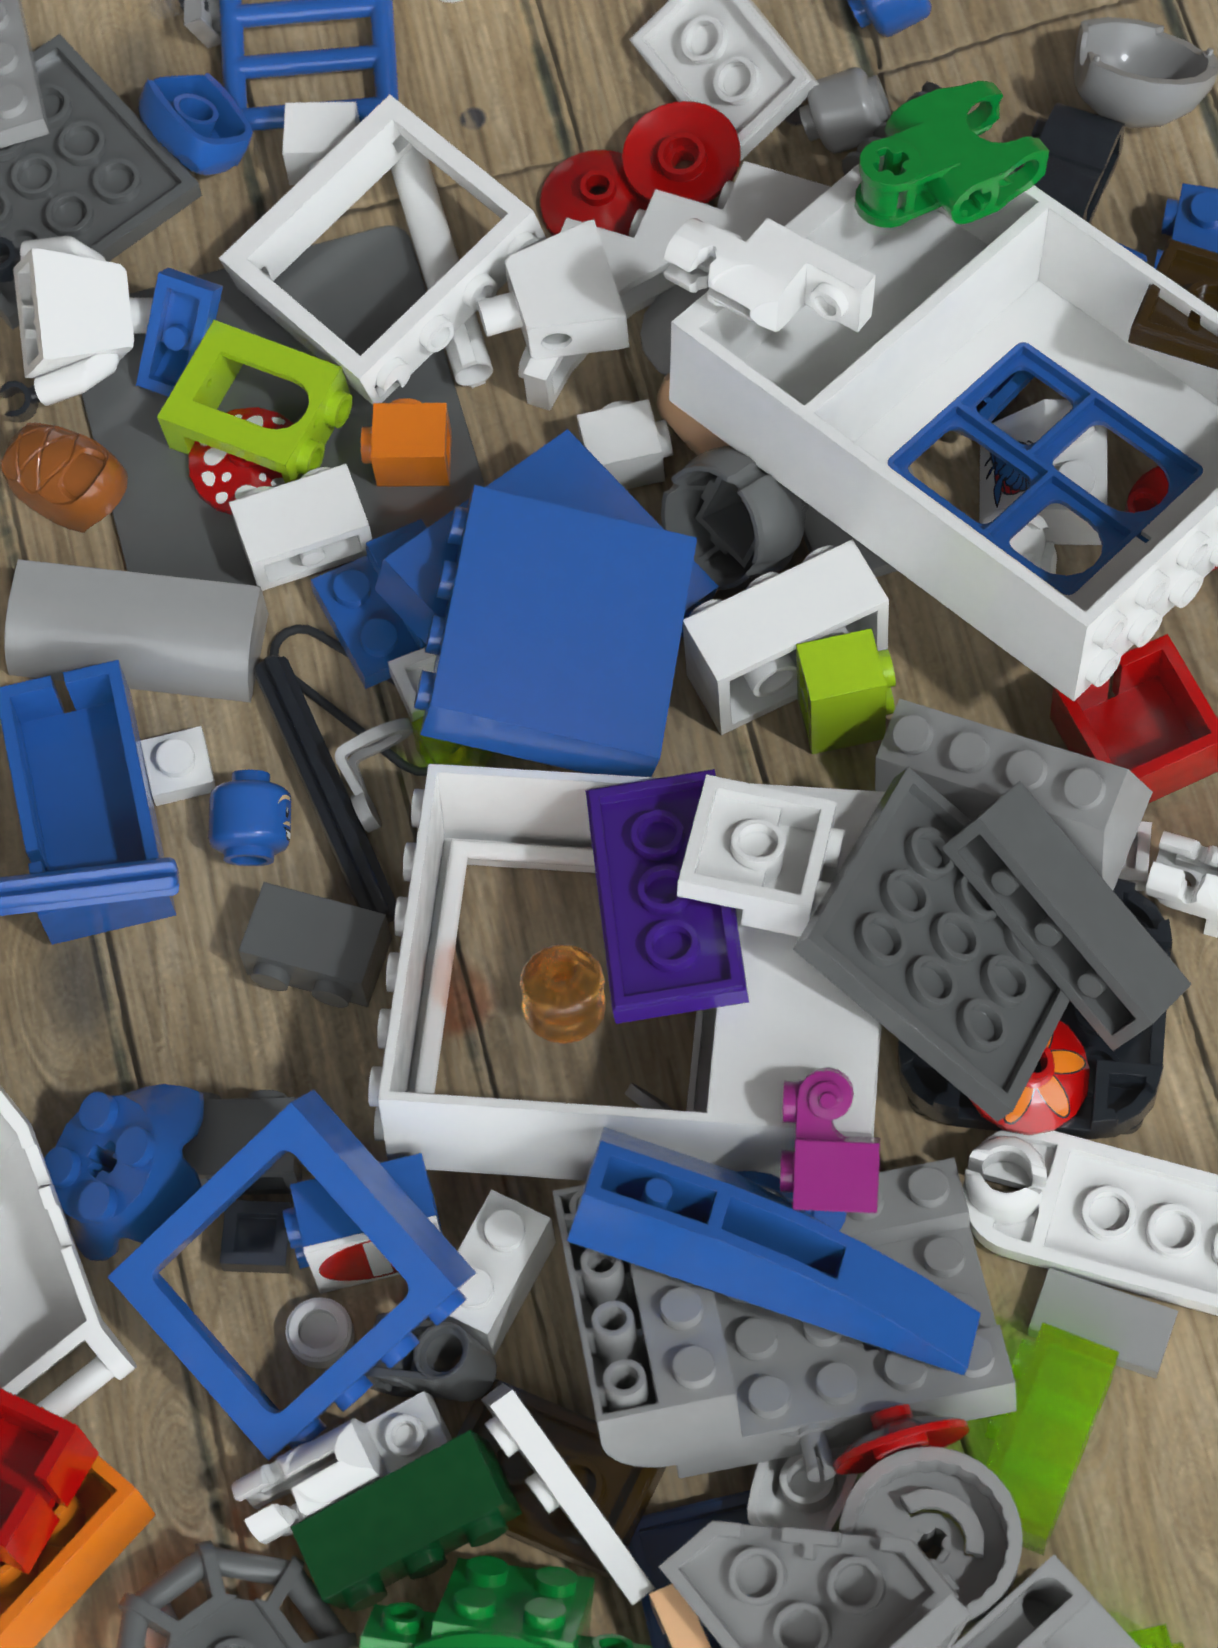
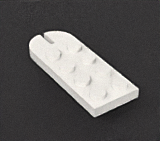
(1098, 1214)

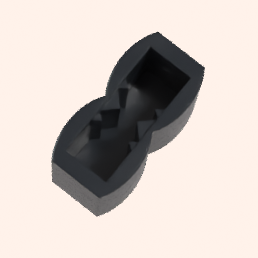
(1080, 157)

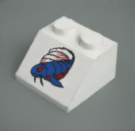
(1081, 462)

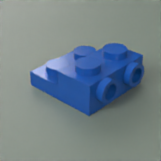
(360, 616)

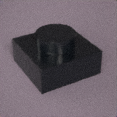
(255, 1237)

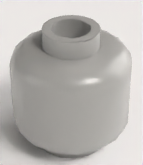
(844, 109)

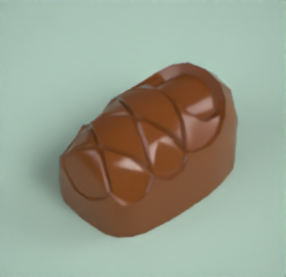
(63, 475)

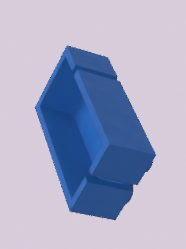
(82, 789)

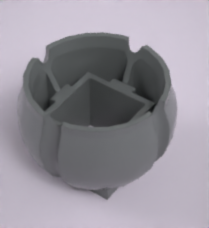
(734, 536)

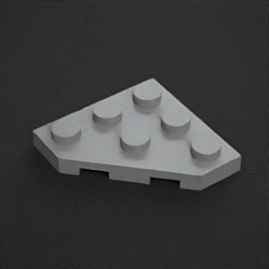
(804, 1586)

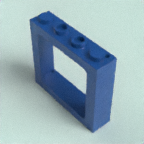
(375, 1205)

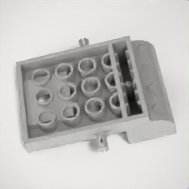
(736, 1385)

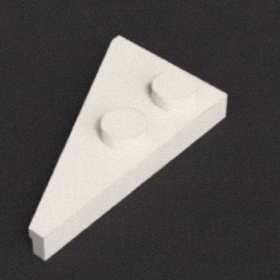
(558, 1487)

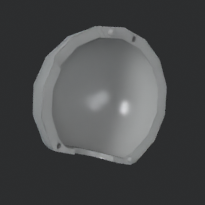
(1140, 72)

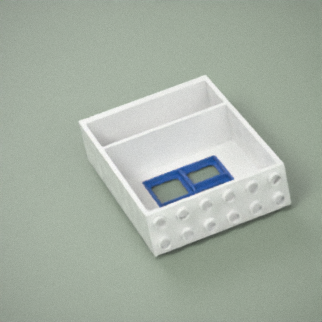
(948, 324)

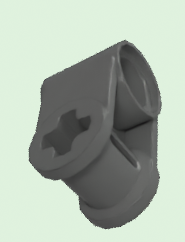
(429, 1364)

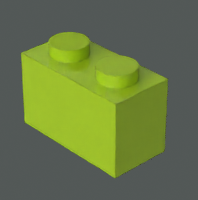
(844, 690)

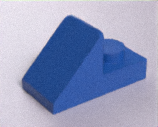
(177, 323)

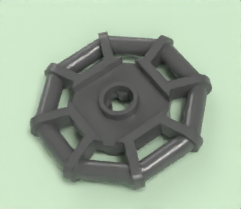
(223, 1618)

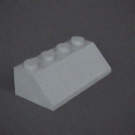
(976, 764)

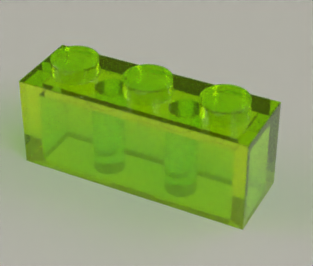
(1044, 1440)

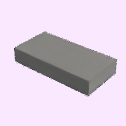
(1106, 1317)

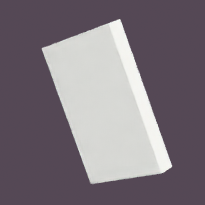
(728, 60)

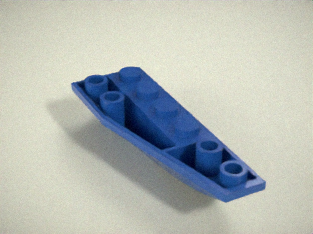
(754, 1247)

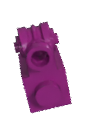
(827, 1167)

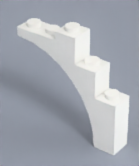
(639, 258)

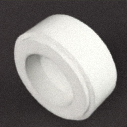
(319, 1332)

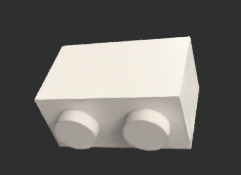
(301, 526)
(507, 1253)

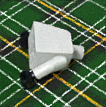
(70, 316)

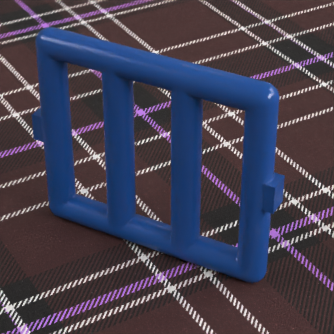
(239, 68)

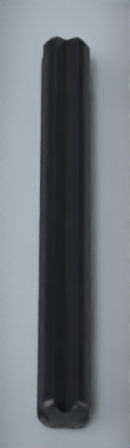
(324, 786)

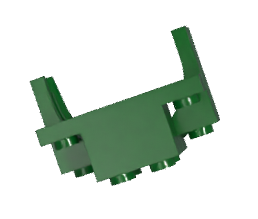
(496, 1608)

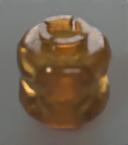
(563, 993)

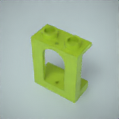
(192, 406)

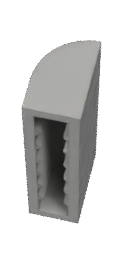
(161, 628)

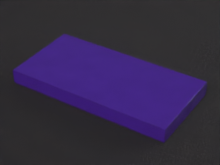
(659, 947)

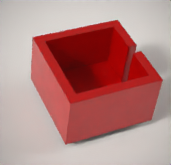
(1151, 726)
(39, 1465)

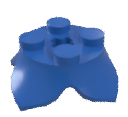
(124, 1165)

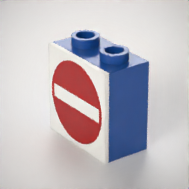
(333, 1242)

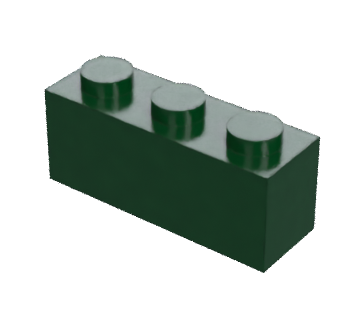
(407, 1522)

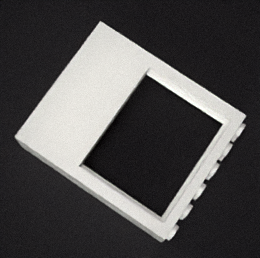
(739, 1050)

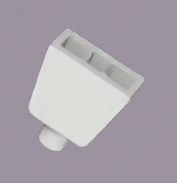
(560, 297)

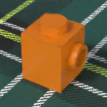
(408, 443)

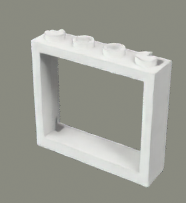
(326, 195)

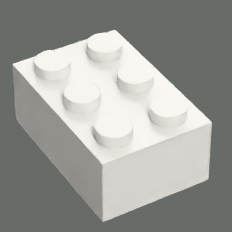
(745, 646)

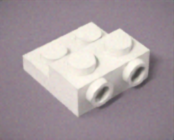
(761, 853)

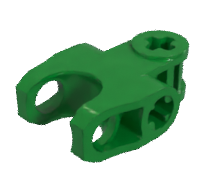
(940, 161)

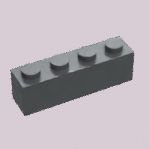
(1066, 916)

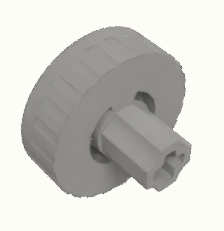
(955, 1486)

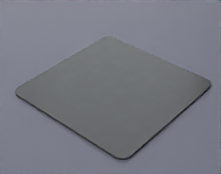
(358, 293)

